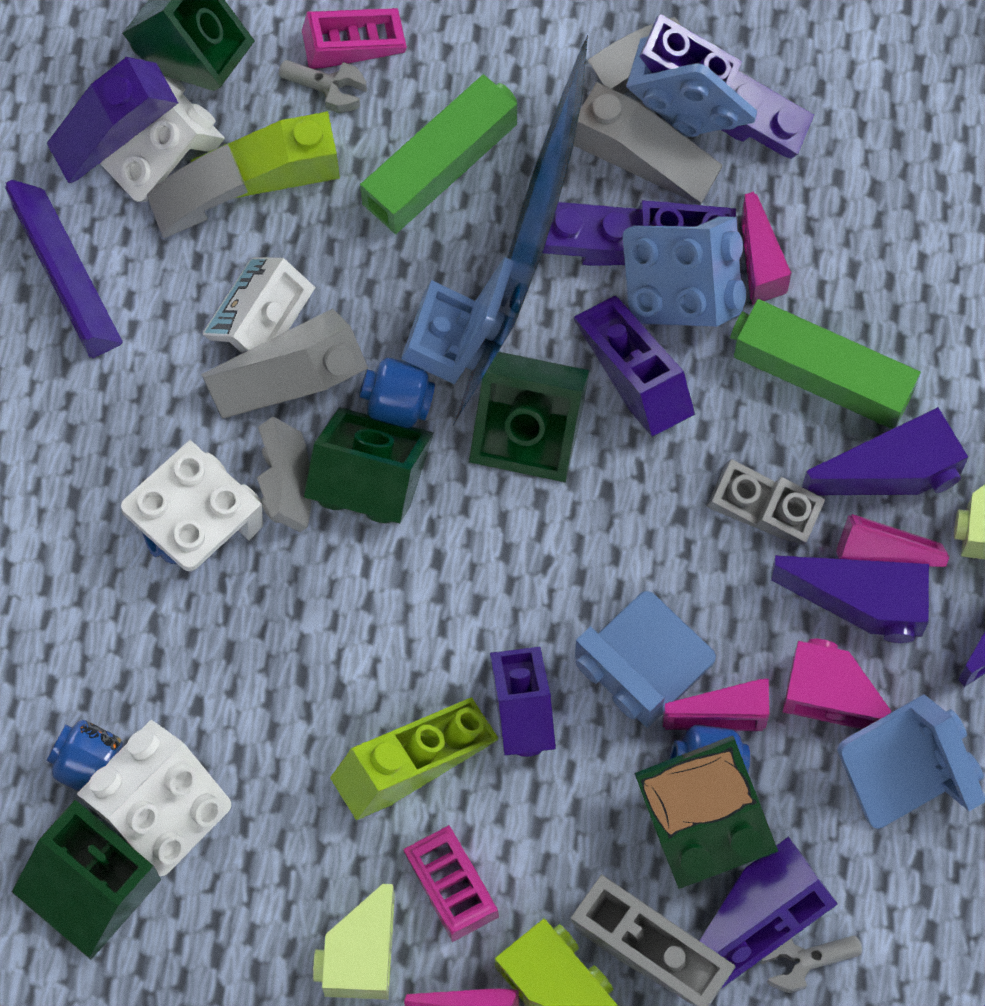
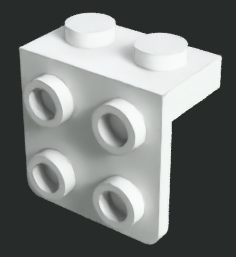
(162, 145)
(192, 507)
(157, 797)

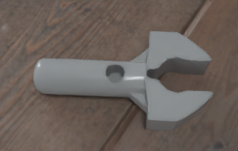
(327, 83)
(810, 959)

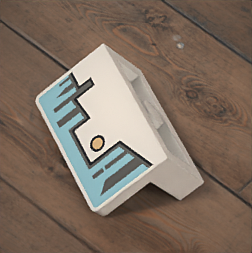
(260, 304)

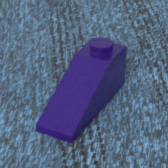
(110, 115)
(637, 366)
(898, 462)
(869, 594)
(767, 908)

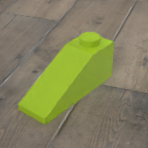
(286, 154)

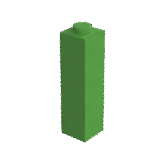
(439, 153)
(824, 363)

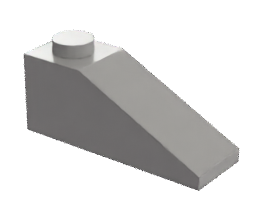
(643, 144)
(287, 366)
(650, 943)

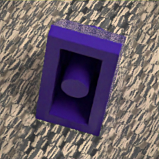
(523, 701)

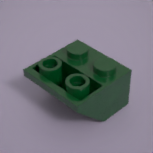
(84, 879)

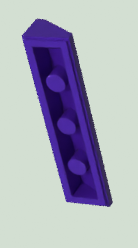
(63, 268)

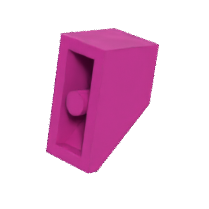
(831, 687)

